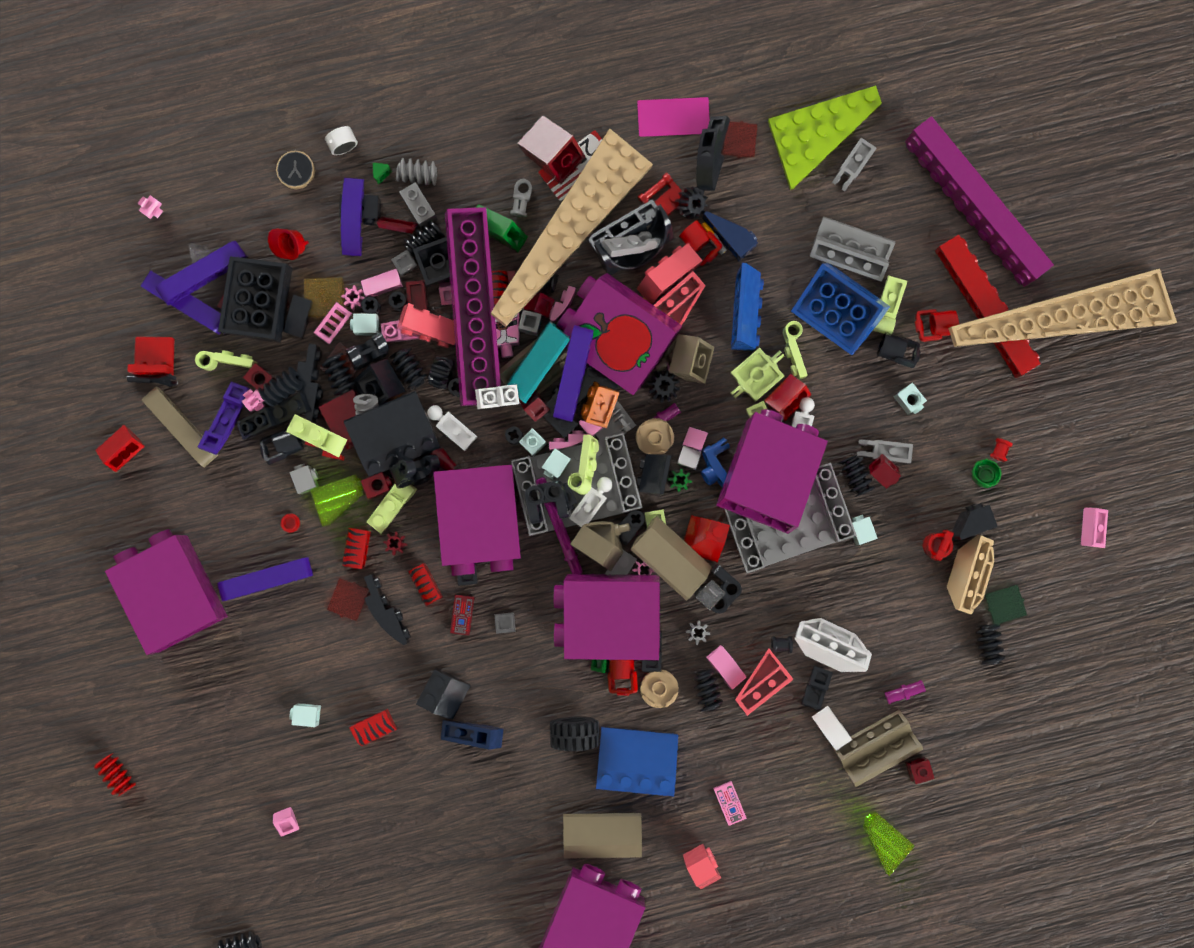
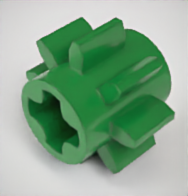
(685, 481)

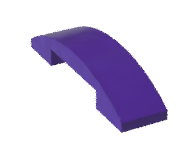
(352, 216)
(225, 419)

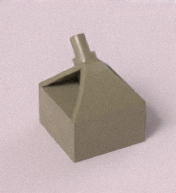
(688, 358)
(601, 542)

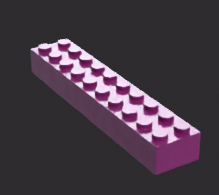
(978, 202)
(472, 301)

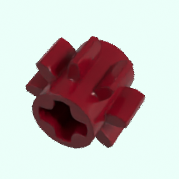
(389, 542)

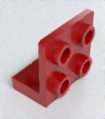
(153, 356)

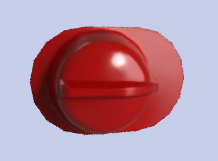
(286, 243)

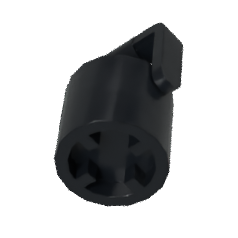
(894, 348)
(284, 443)

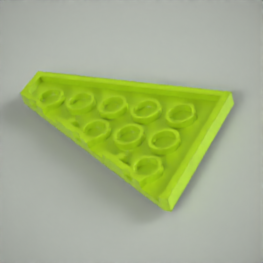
(815, 131)

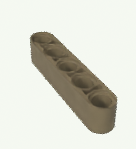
(177, 424)

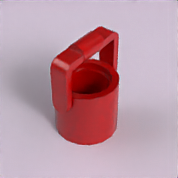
(698, 237)
(938, 322)
(938, 545)
(622, 670)

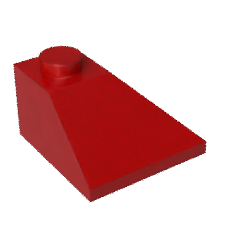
(706, 537)

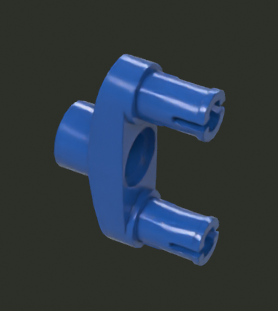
(714, 470)

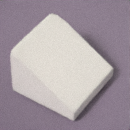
(689, 457)

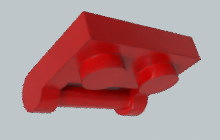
(668, 199)

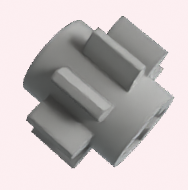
(692, 632)

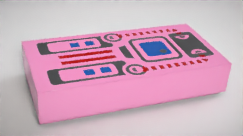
(729, 803)

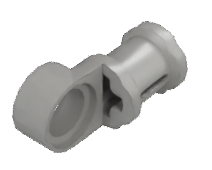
(521, 198)

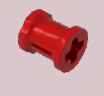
(1001, 450)

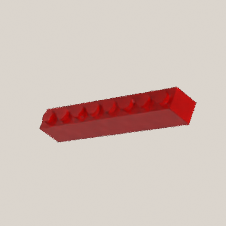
(984, 301)

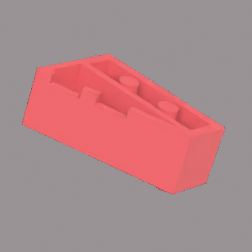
(668, 272)
(681, 298)
(427, 326)
(763, 683)
(701, 866)

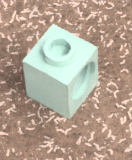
(365, 324)
(902, 396)
(532, 442)
(555, 464)
(864, 530)
(305, 715)

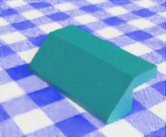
(538, 361)

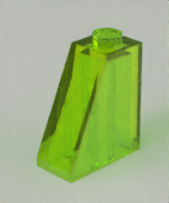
(336, 497)
(887, 842)

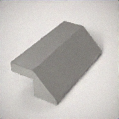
(852, 248)

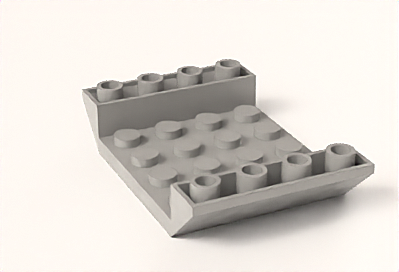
(612, 462)
(822, 523)

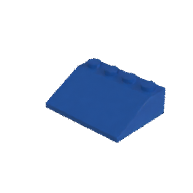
(840, 308)
(746, 309)
(637, 761)

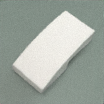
(497, 396)
(832, 728)

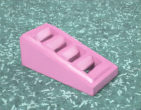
(325, 338)

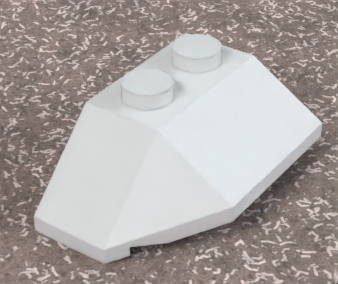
(832, 646)

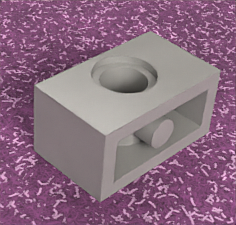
(418, 205)

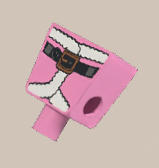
(508, 336)

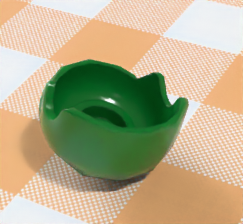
(986, 473)

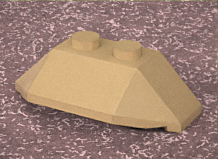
(971, 573)

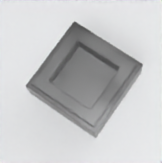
(404, 263)
(505, 623)

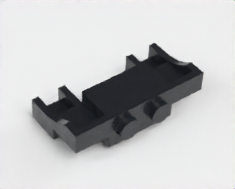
(590, 375)

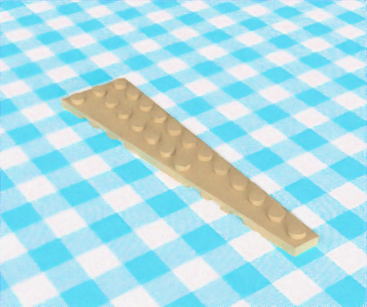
(596, 192)
(1107, 307)

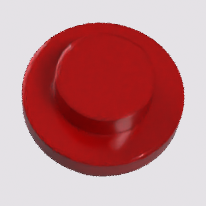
(290, 523)

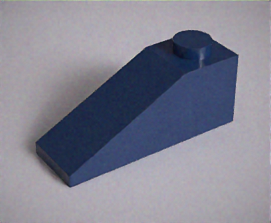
(733, 236)
(472, 734)

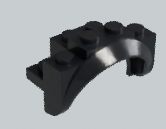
(633, 224)

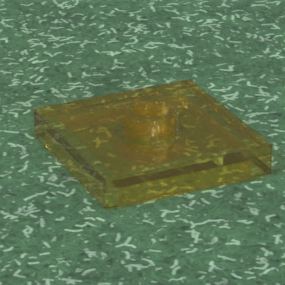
(324, 294)

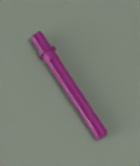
(568, 549)

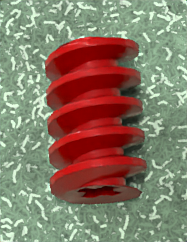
(114, 775)

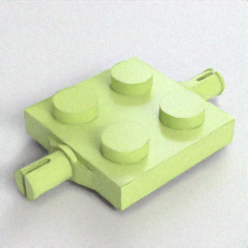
(757, 374)

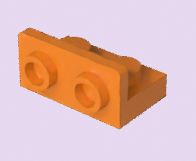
(599, 405)

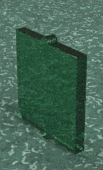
(1006, 604)

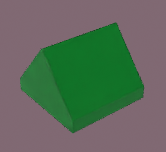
(381, 172)
(600, 665)

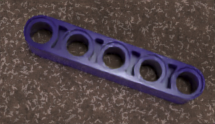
(198, 273)
(188, 305)
(573, 373)
(265, 579)

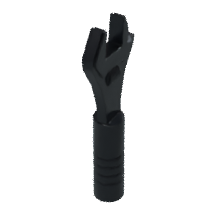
(164, 379)

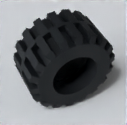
(574, 733)

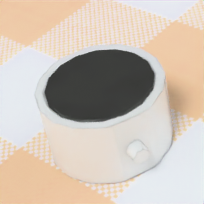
(341, 140)

